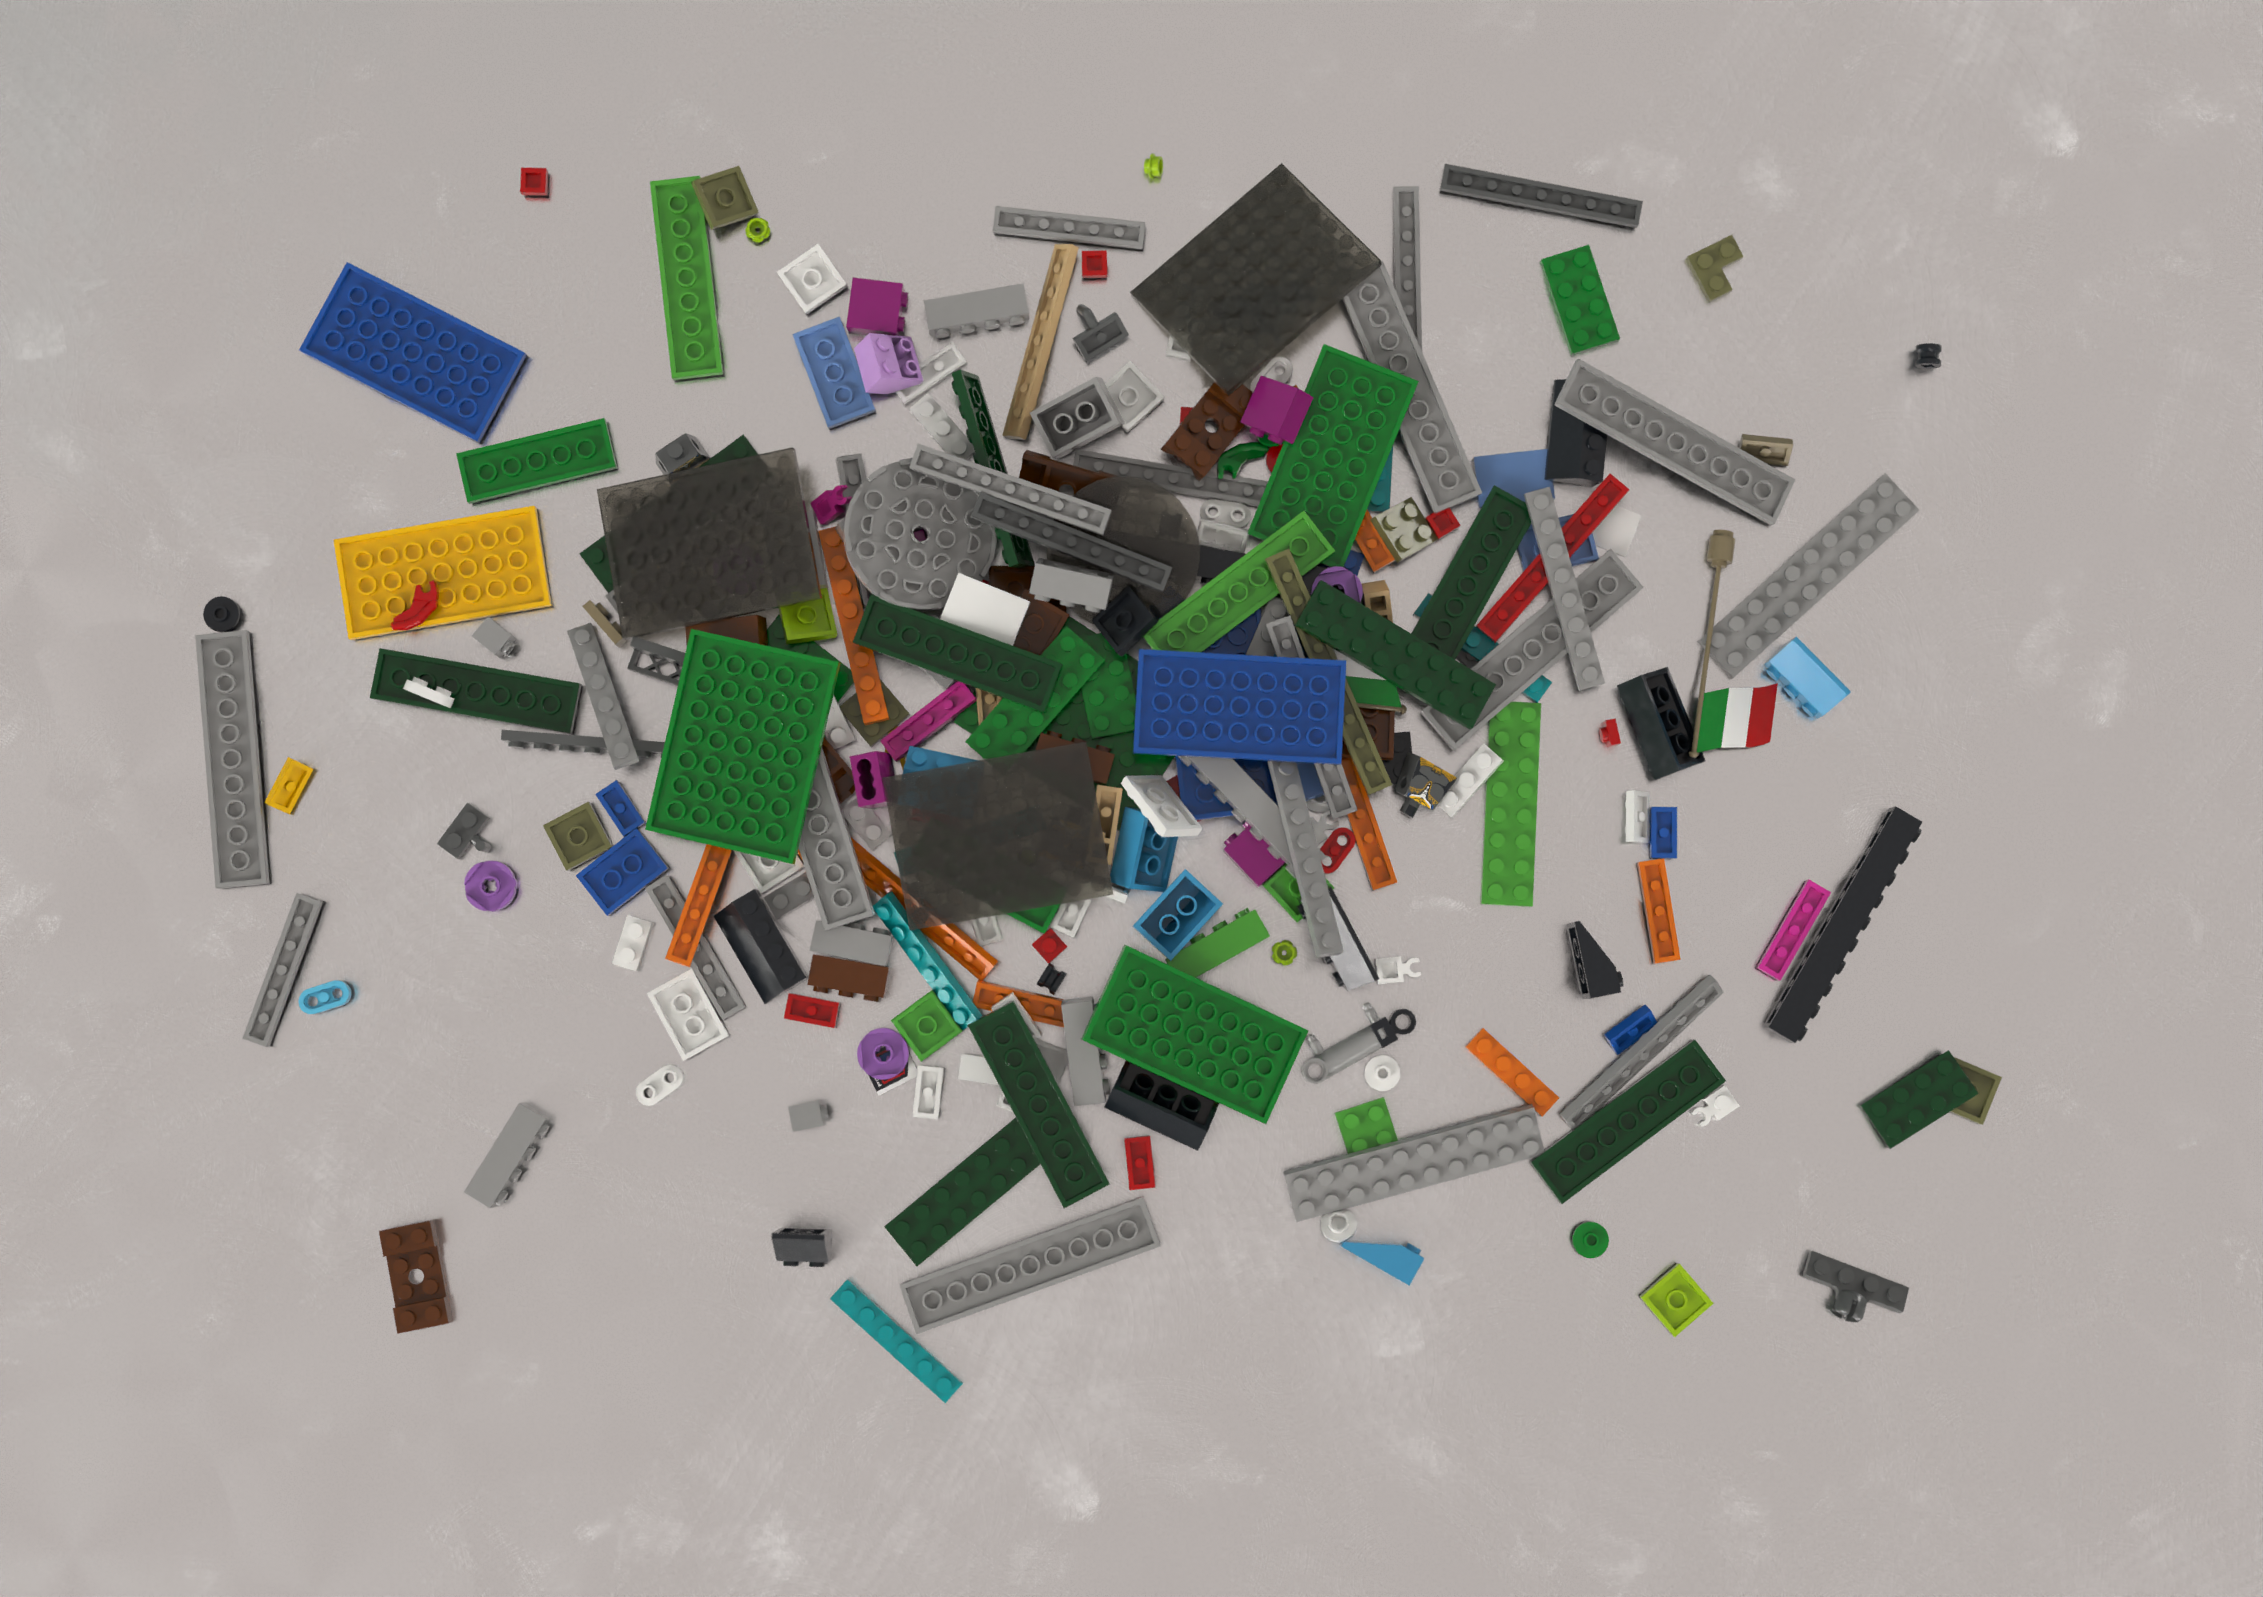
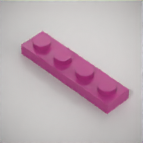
(928, 720)
(1793, 930)

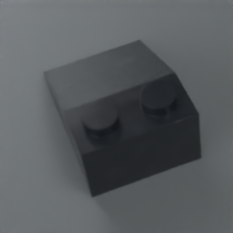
(1594, 969)
(802, 1245)

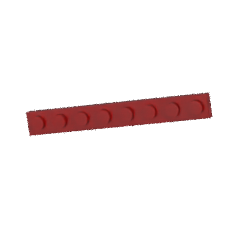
(1534, 577)

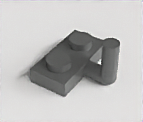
(1100, 334)
(465, 831)

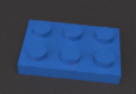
(622, 872)

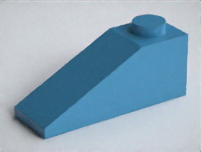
(1390, 1257)

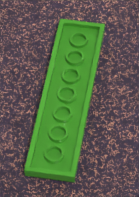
(686, 279)
(1237, 590)
(1511, 807)

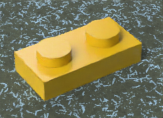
(288, 785)

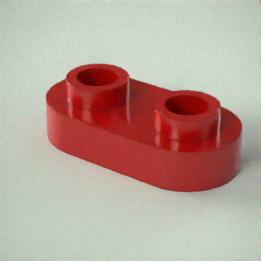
(1335, 851)

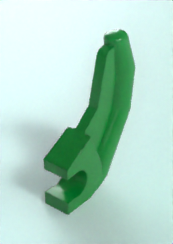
(1236, 456)

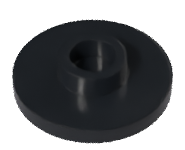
(221, 614)

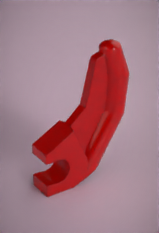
(422, 607)

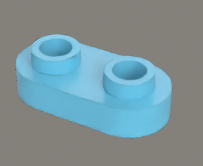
(326, 997)

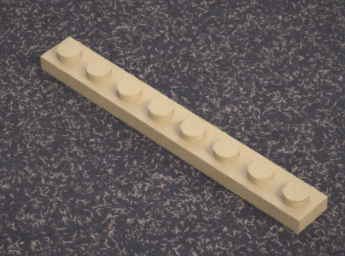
(1040, 341)

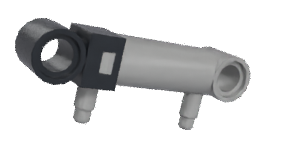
(1357, 1046)

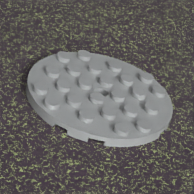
(890, 558)

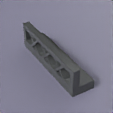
(658, 651)

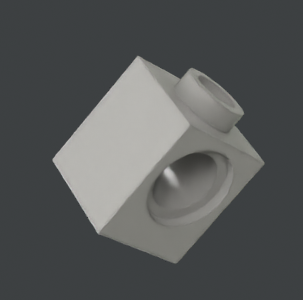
(494, 638)
(808, 1115)

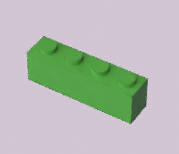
(1220, 945)

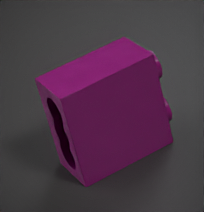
(876, 307)
(1276, 410)
(867, 774)
(1251, 856)

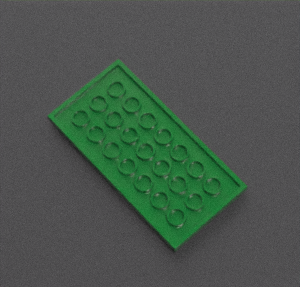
(1337, 450)
(1194, 1034)

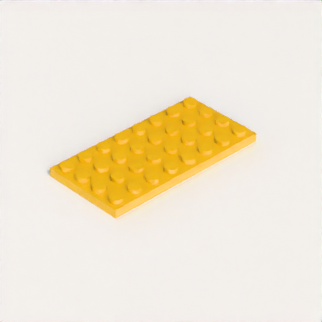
(478, 561)

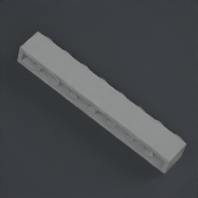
(1247, 801)

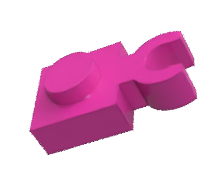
(828, 504)

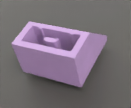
(887, 363)

